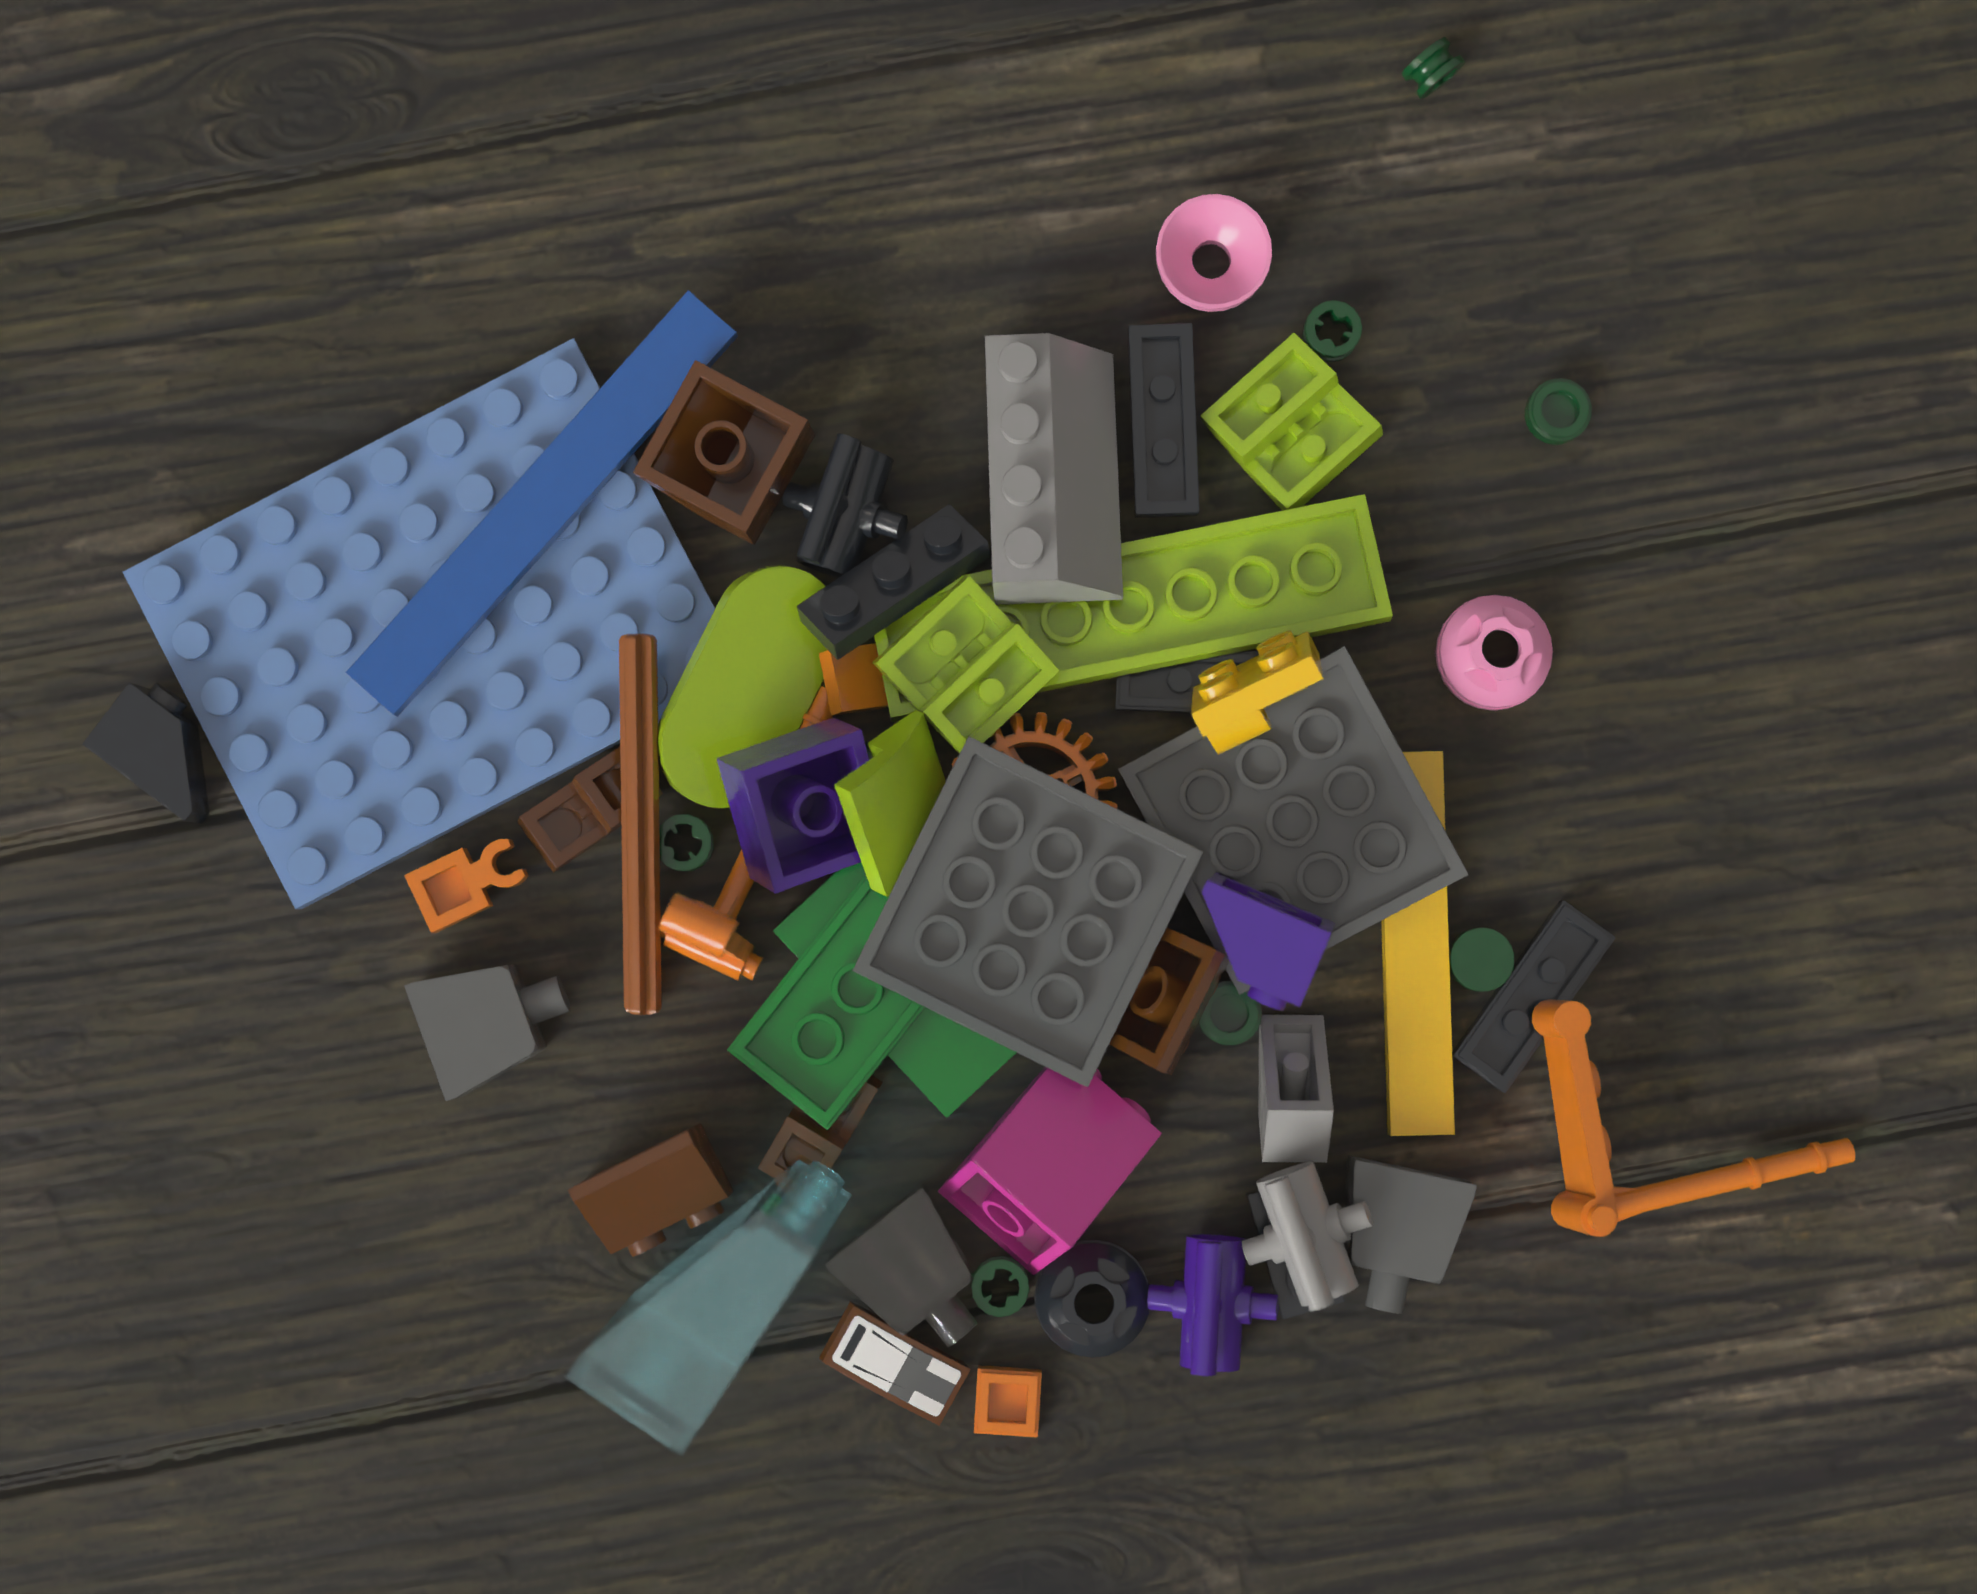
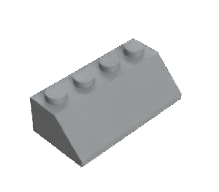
(1052, 470)

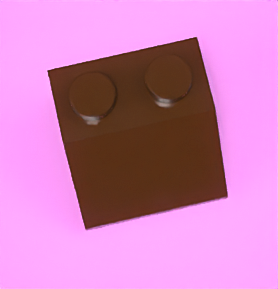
(725, 452)
(1169, 1001)
(654, 1190)

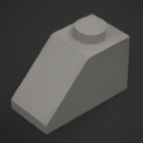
(1294, 1089)

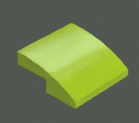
(1291, 424)
(966, 665)
(892, 798)

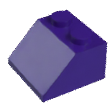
(1267, 940)

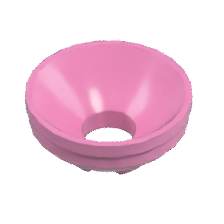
(1220, 222)
(1468, 672)

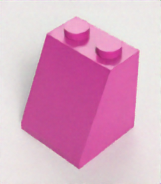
(1050, 1166)

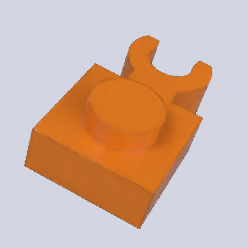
(456, 887)

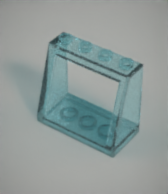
(703, 1313)

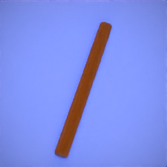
(640, 823)

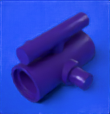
(1212, 1303)

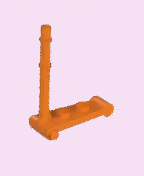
(710, 932)
(1590, 1199)

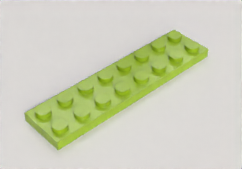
(1203, 595)

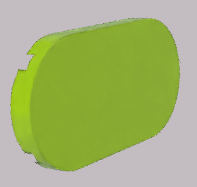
(743, 682)

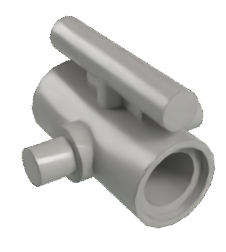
(1307, 1234)

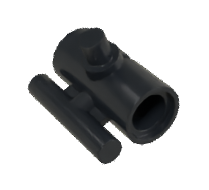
(844, 508)

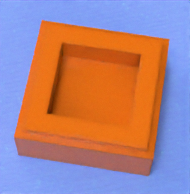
(853, 681)
(1007, 1401)

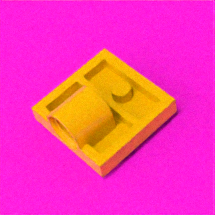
(1233, 697)

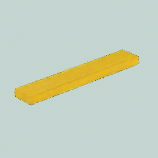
(1419, 996)

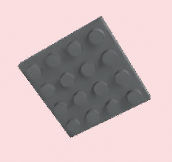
(1304, 811)
(1027, 911)

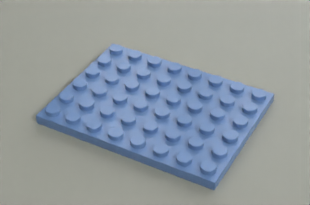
(302, 583)

